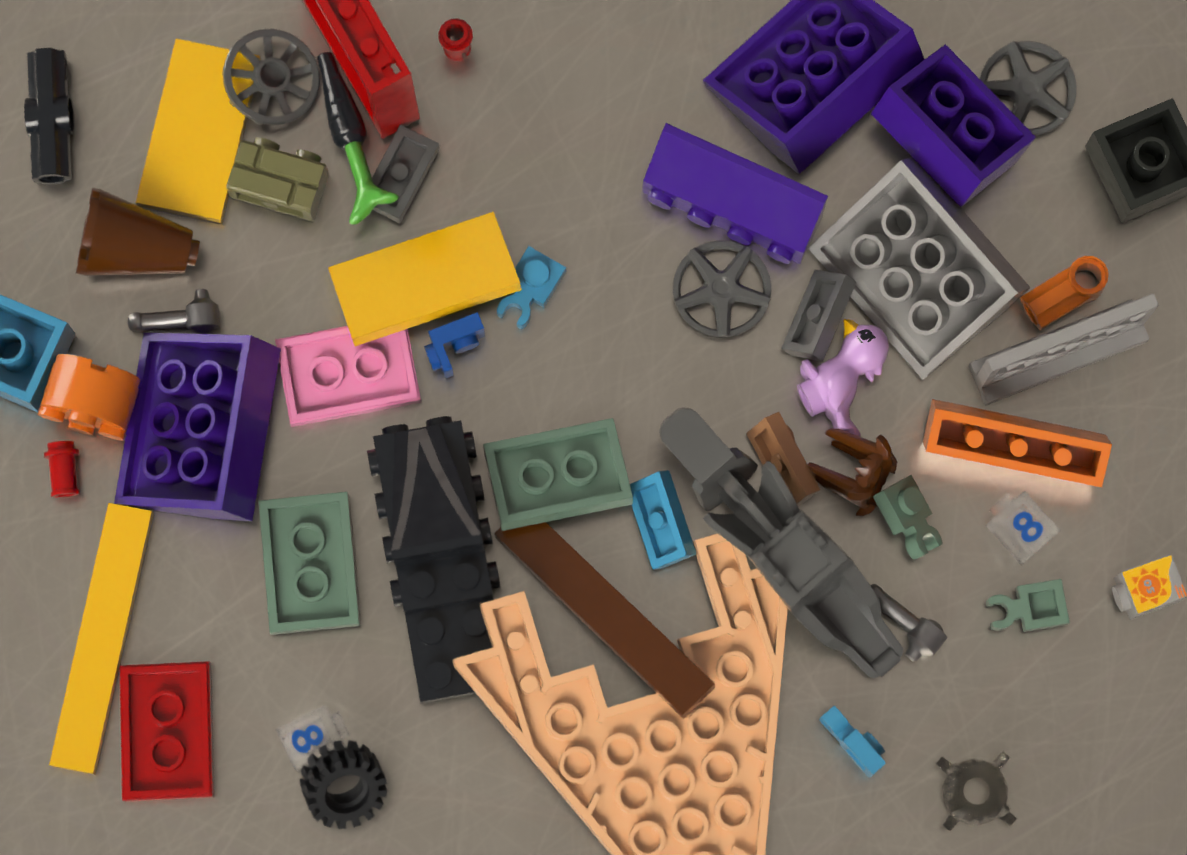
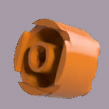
(89, 396)

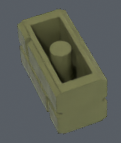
(278, 178)

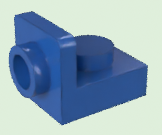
(457, 335)

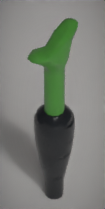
(349, 134)

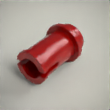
(459, 31)
(62, 468)

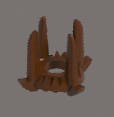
(876, 464)

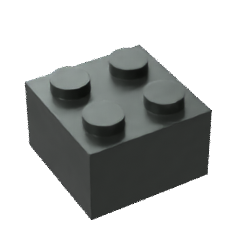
(1142, 159)

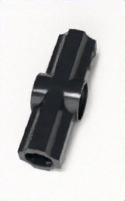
(49, 116)

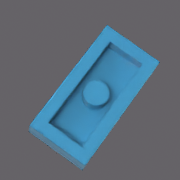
(661, 520)

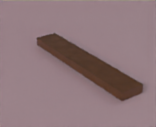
(609, 615)

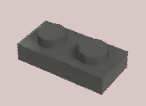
(404, 170)
(818, 315)

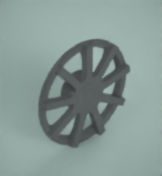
(270, 77)

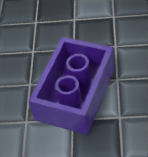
(952, 125)

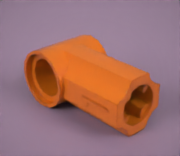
(1063, 293)

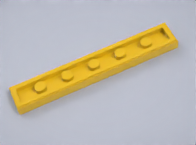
(101, 639)

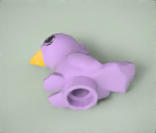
(834, 382)

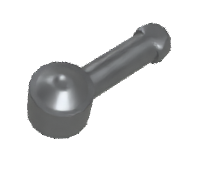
(200, 316)
(923, 634)

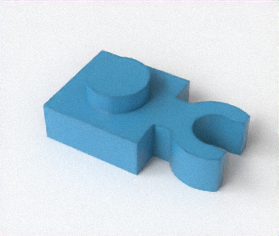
(538, 281)
(861, 748)

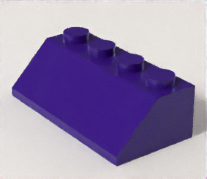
(733, 195)

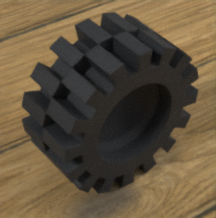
(334, 765)

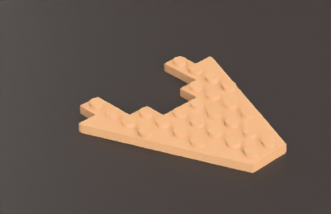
(638, 767)

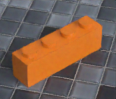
(1017, 443)

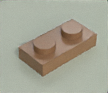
(777, 444)

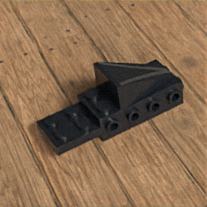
(435, 547)

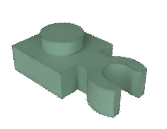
(906, 512)
(1037, 605)

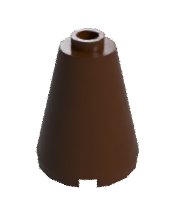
(132, 240)

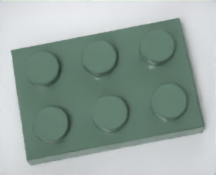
(557, 474)
(309, 563)

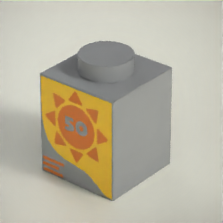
(1149, 587)

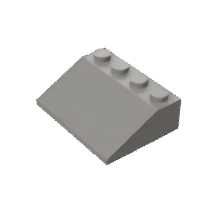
(919, 266)

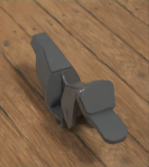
(785, 545)

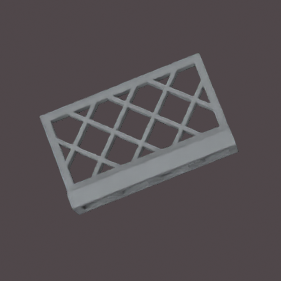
(1063, 350)

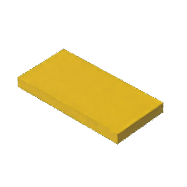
(194, 134)
(424, 278)

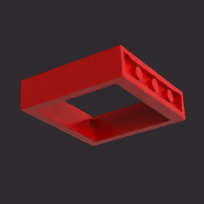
(365, 57)

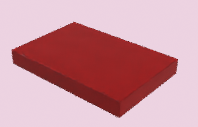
(166, 731)

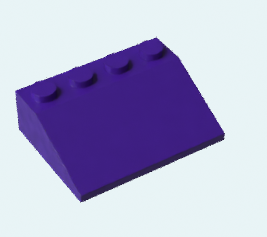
(814, 73)
(198, 425)

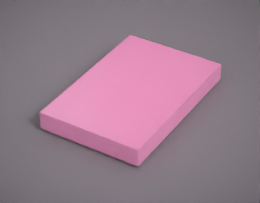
(334, 379)

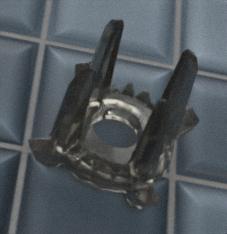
(954, 796)

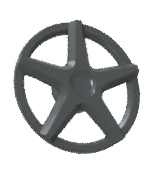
(1029, 87)
(722, 288)

